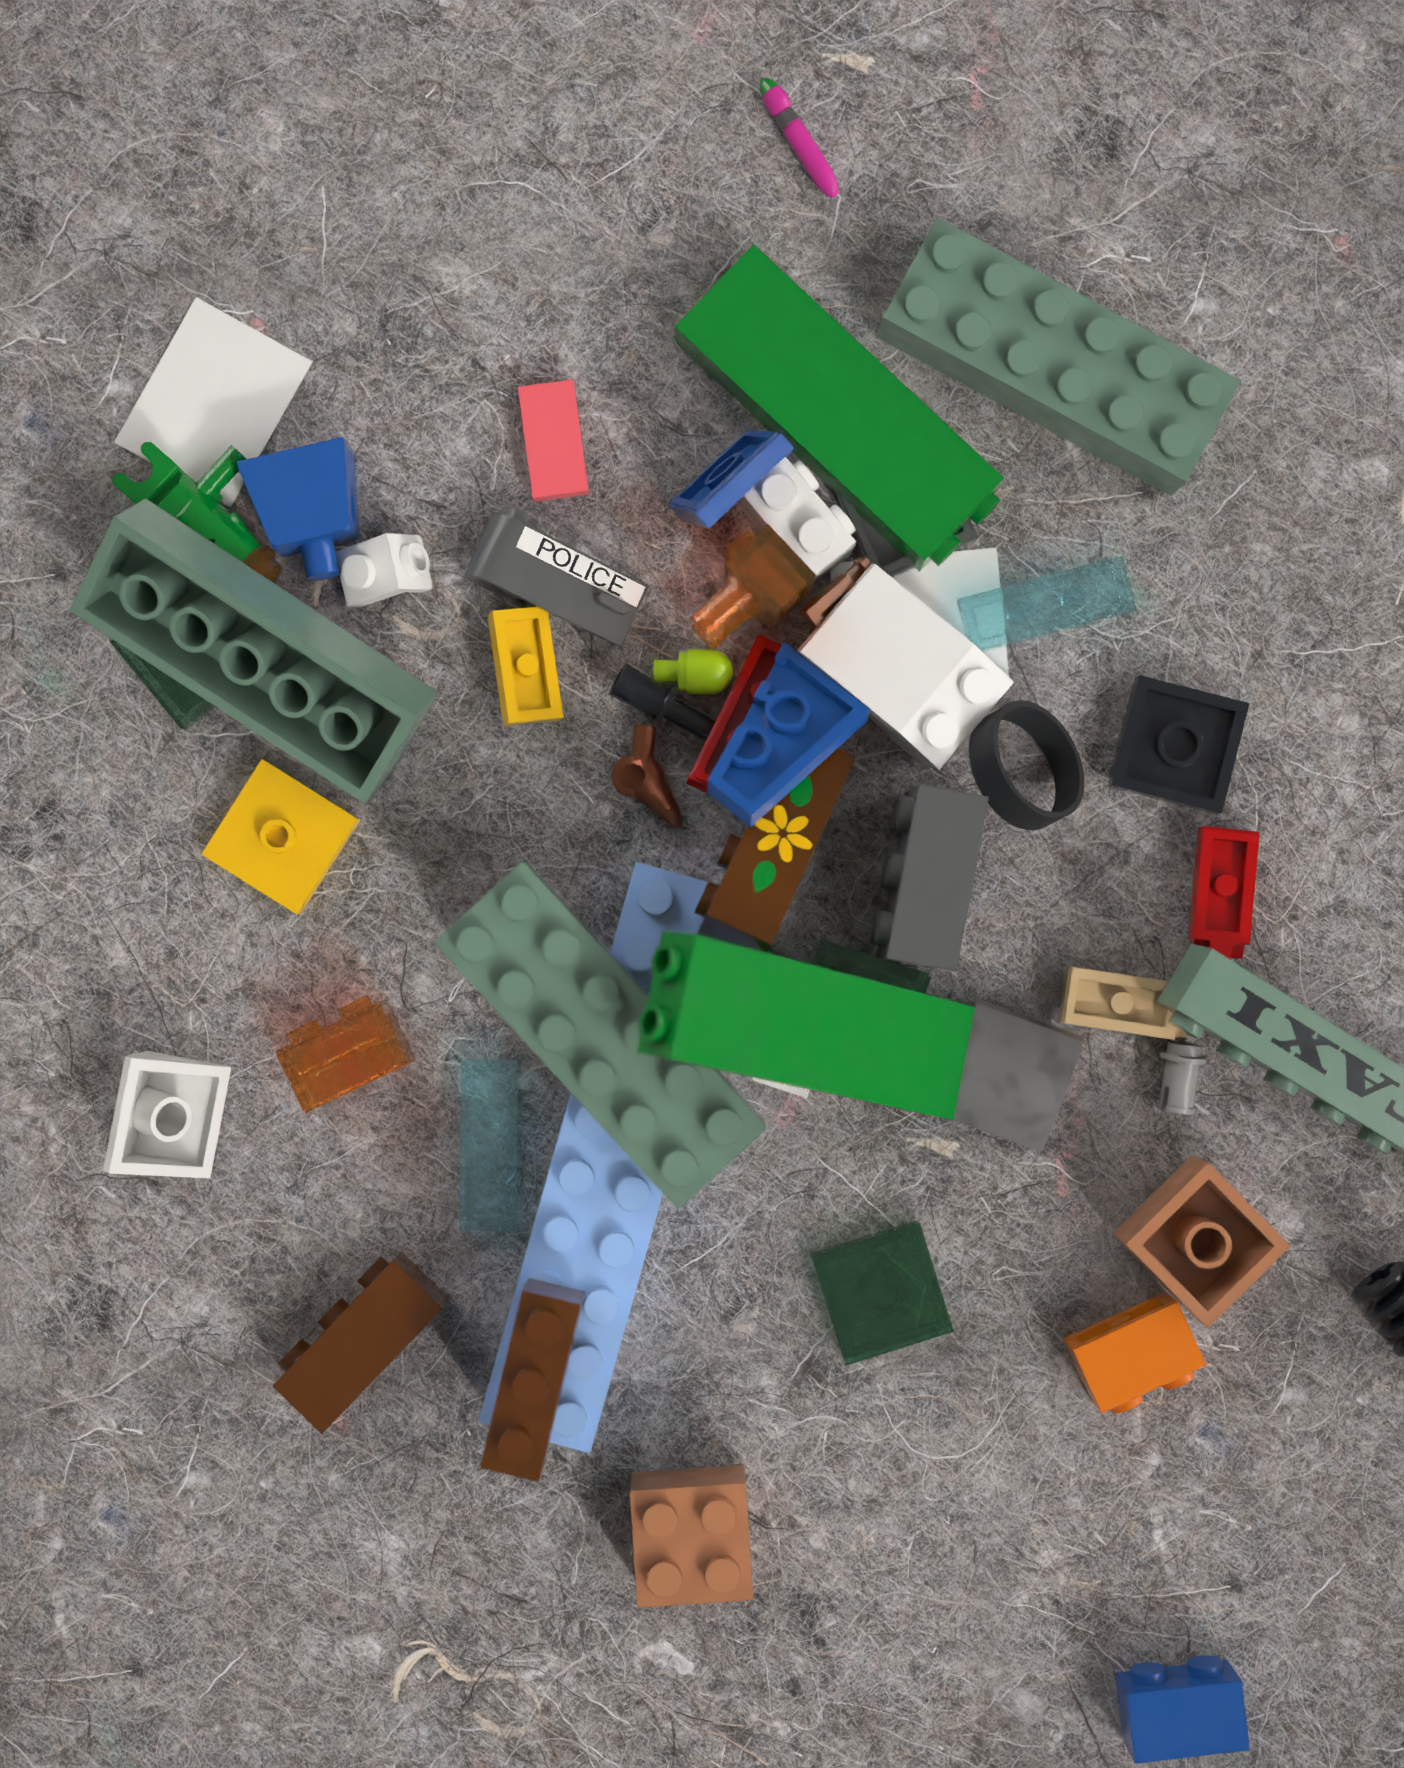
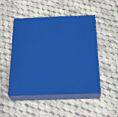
(730, 477)

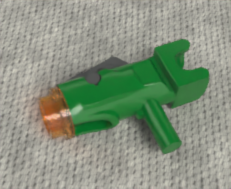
(200, 505)

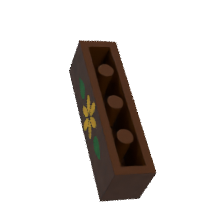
(771, 860)

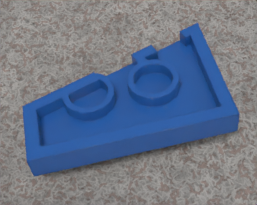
(787, 733)

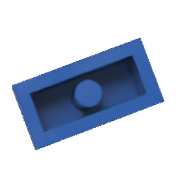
(1182, 1710)

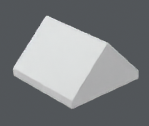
(167, 1116)

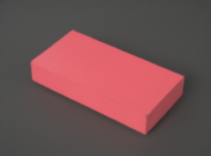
(553, 440)

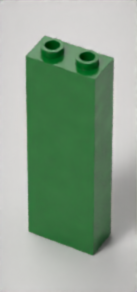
(839, 409)
(803, 1025)

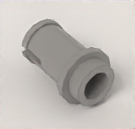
(1180, 1077)

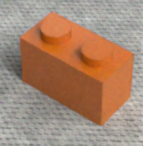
(1135, 1354)

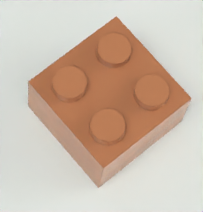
(1201, 1240)
(691, 1536)

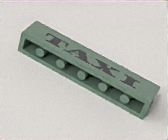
(1290, 1043)

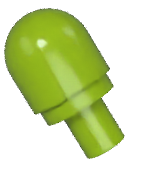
(696, 671)

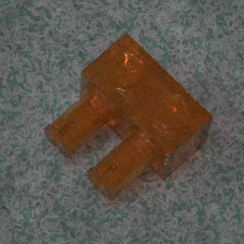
(760, 582)

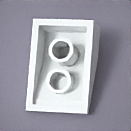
(907, 666)

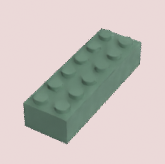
(1057, 357)
(252, 649)
(583, 1023)

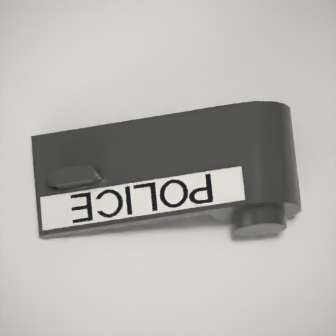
(554, 576)

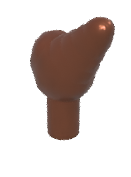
(645, 778)

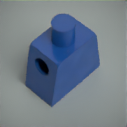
(306, 502)

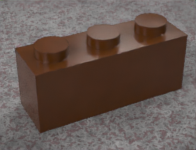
(359, 1340)
(532, 1379)

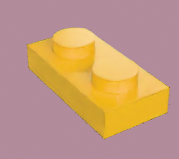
(525, 666)

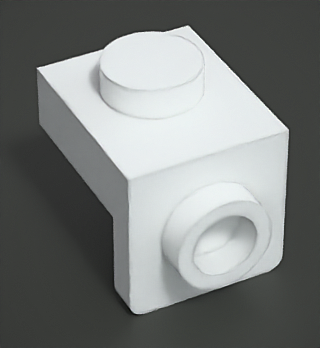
(383, 568)

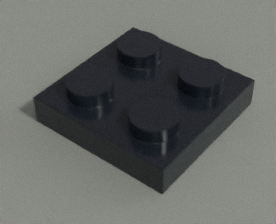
(1178, 744)

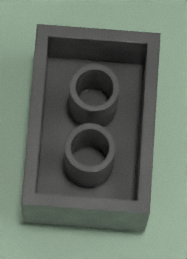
(929, 876)

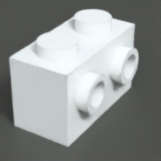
(799, 516)

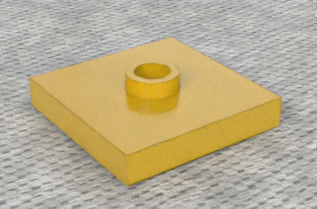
(280, 837)

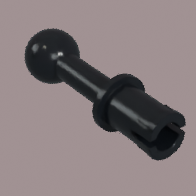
(658, 701)

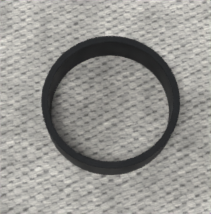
(996, 784)

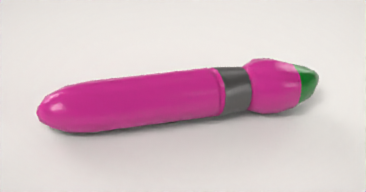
(779, 106)

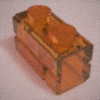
(344, 1054)

